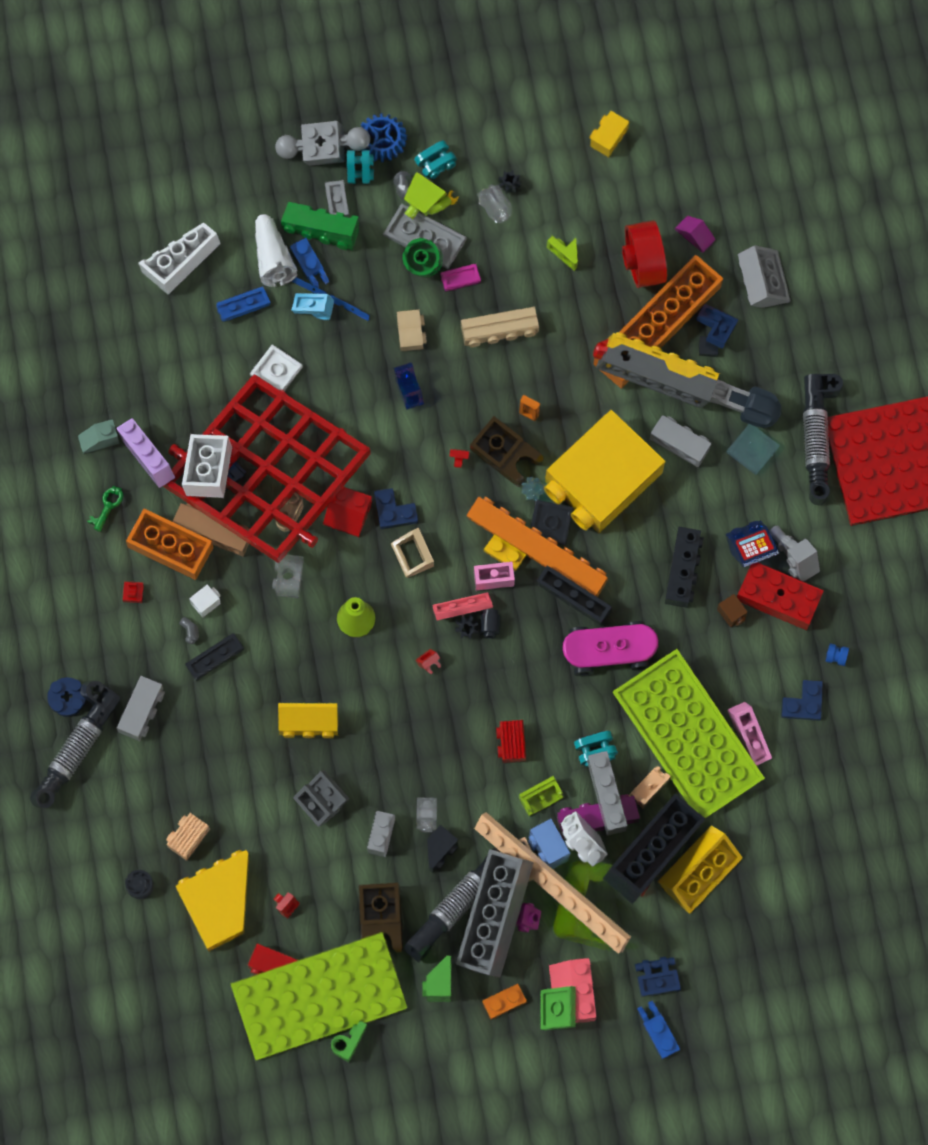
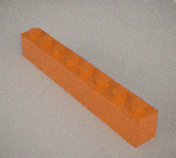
(535, 546)

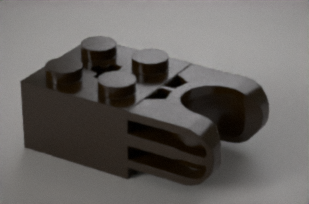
(510, 452)
(381, 920)

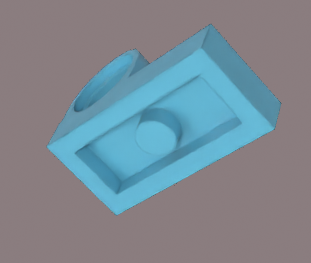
(316, 304)

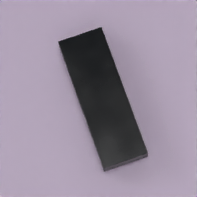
(214, 656)

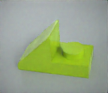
(566, 254)

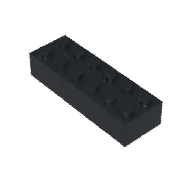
(653, 849)

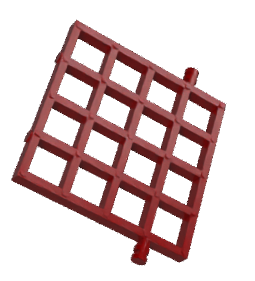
(265, 467)

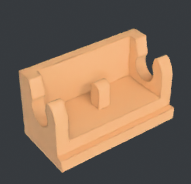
(650, 787)

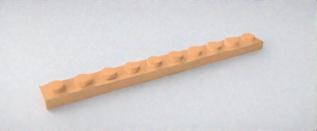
(554, 884)

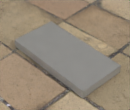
(404, 230)

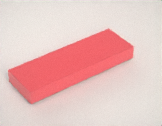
(462, 606)

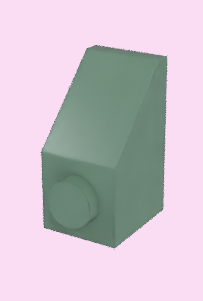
(98, 437)

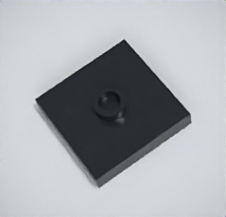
(552, 520)

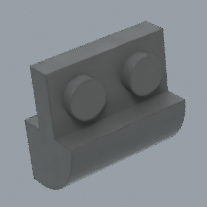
(321, 798)

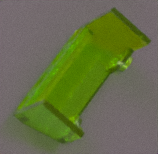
(566, 924)

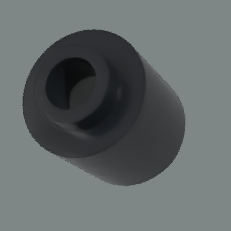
(490, 623)

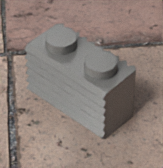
(381, 833)

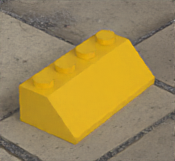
(700, 869)

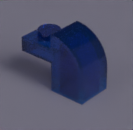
(408, 386)

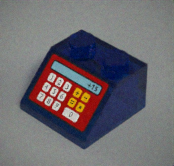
(751, 543)

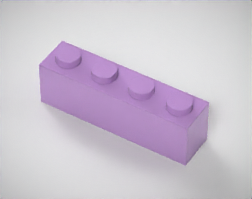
(145, 453)

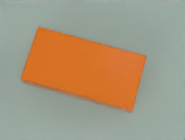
(529, 408)

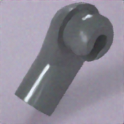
(192, 630)

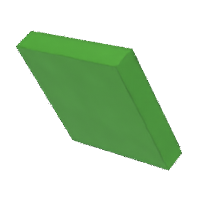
(558, 1008)

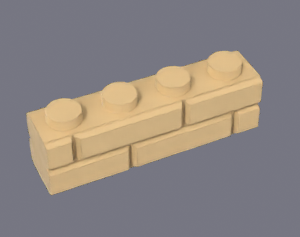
(500, 326)

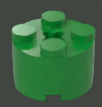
(432, 262)

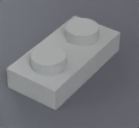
(336, 197)

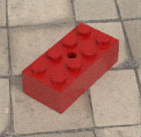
(798, 598)

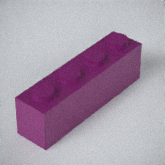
(593, 816)

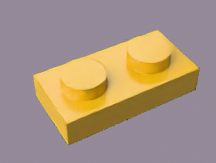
(504, 552)

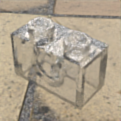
(288, 587)
(426, 814)

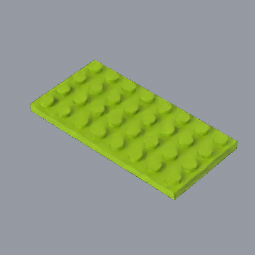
(688, 734)
(318, 996)

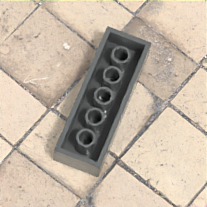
(494, 913)

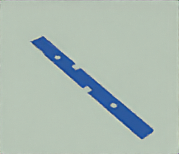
(337, 301)

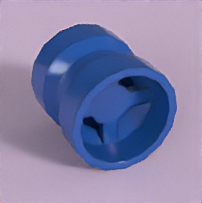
(837, 654)

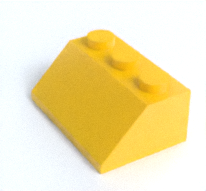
(308, 719)

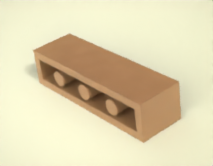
(196, 521)

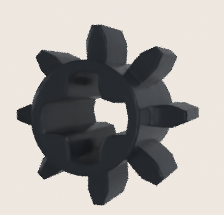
(509, 186)
(462, 629)

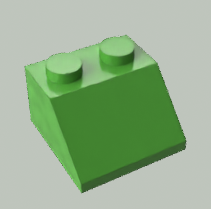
(438, 982)

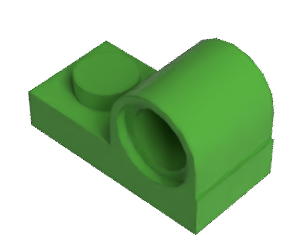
(356, 1032)

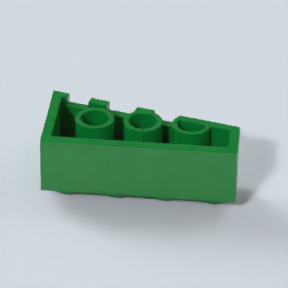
(321, 225)

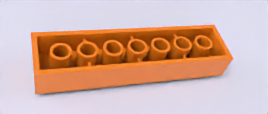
(671, 307)

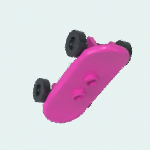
(610, 646)

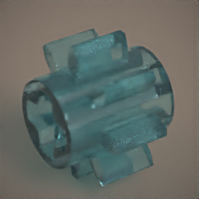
(533, 488)

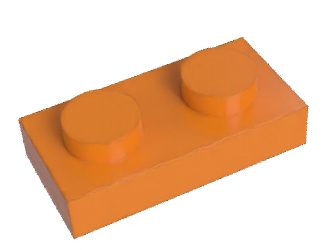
(504, 1001)

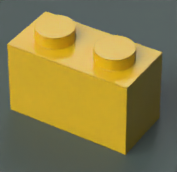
(609, 133)

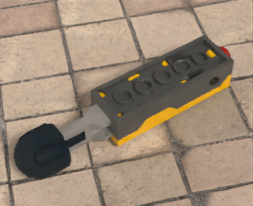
(682, 379)

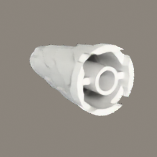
(272, 254)

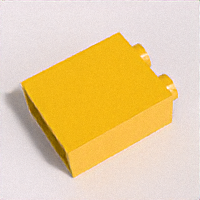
(603, 472)

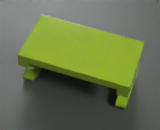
(541, 796)

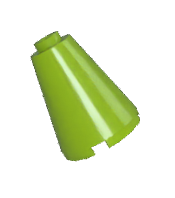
(356, 617)

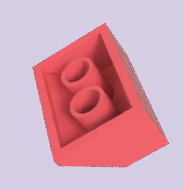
(576, 974)

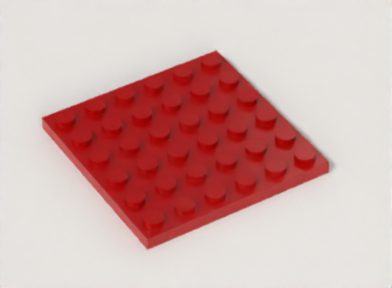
(882, 459)

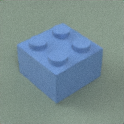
(548, 844)

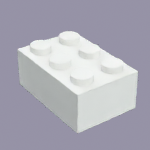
(207, 465)

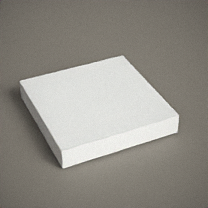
(277, 368)

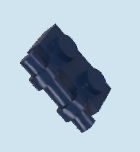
(657, 983)

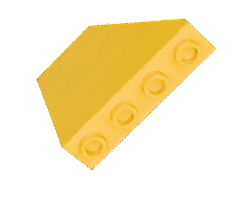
(218, 899)

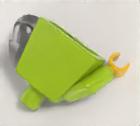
(421, 194)

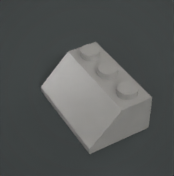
(763, 277)

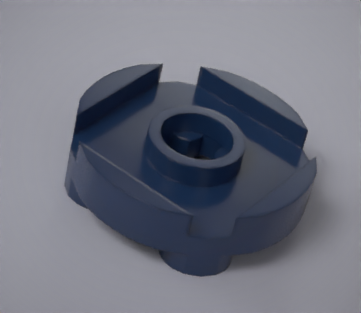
(59, 705)

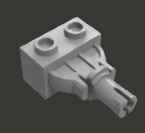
(801, 556)

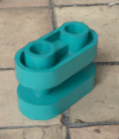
(366, 160)
(433, 169)
(594, 740)

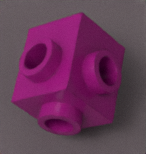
(528, 918)

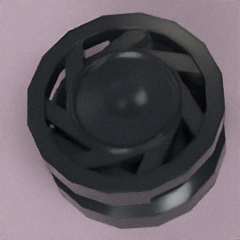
(139, 884)

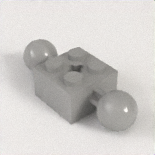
(331, 150)

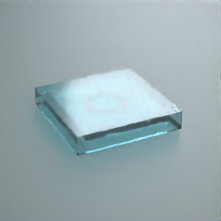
(753, 449)

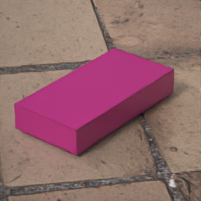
(460, 277)

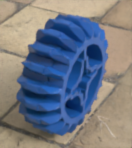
(392, 146)

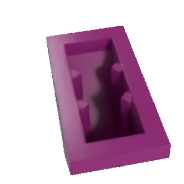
(696, 233)

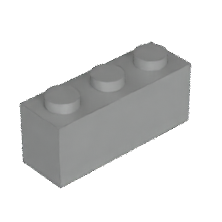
(680, 440)
(141, 708)

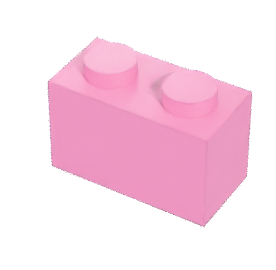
(494, 576)

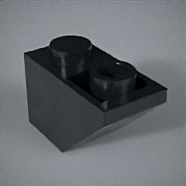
(439, 846)

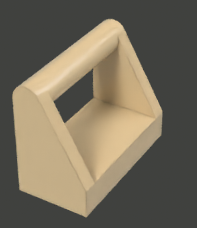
(428, 561)

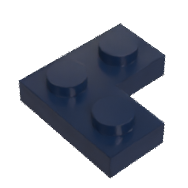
(720, 322)
(393, 515)
(806, 708)

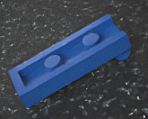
(242, 304)

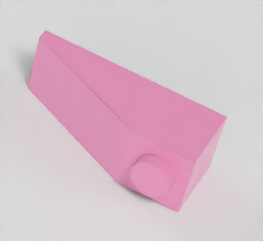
(749, 732)

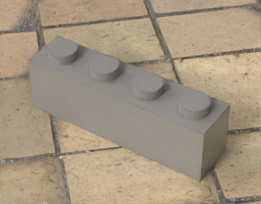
(607, 793)

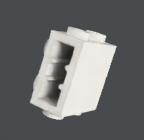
(583, 839)

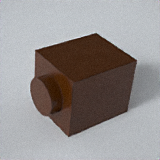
(732, 611)

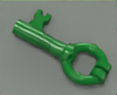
(108, 506)

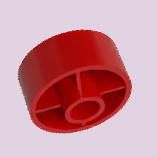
(644, 254)

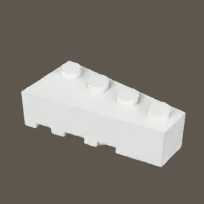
(180, 258)

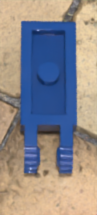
(308, 261)
(659, 1032)

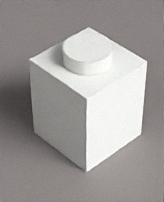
(205, 600)

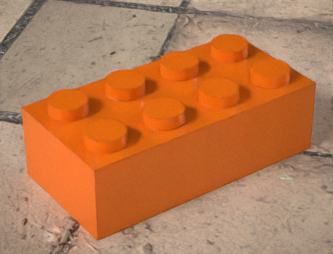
(169, 544)

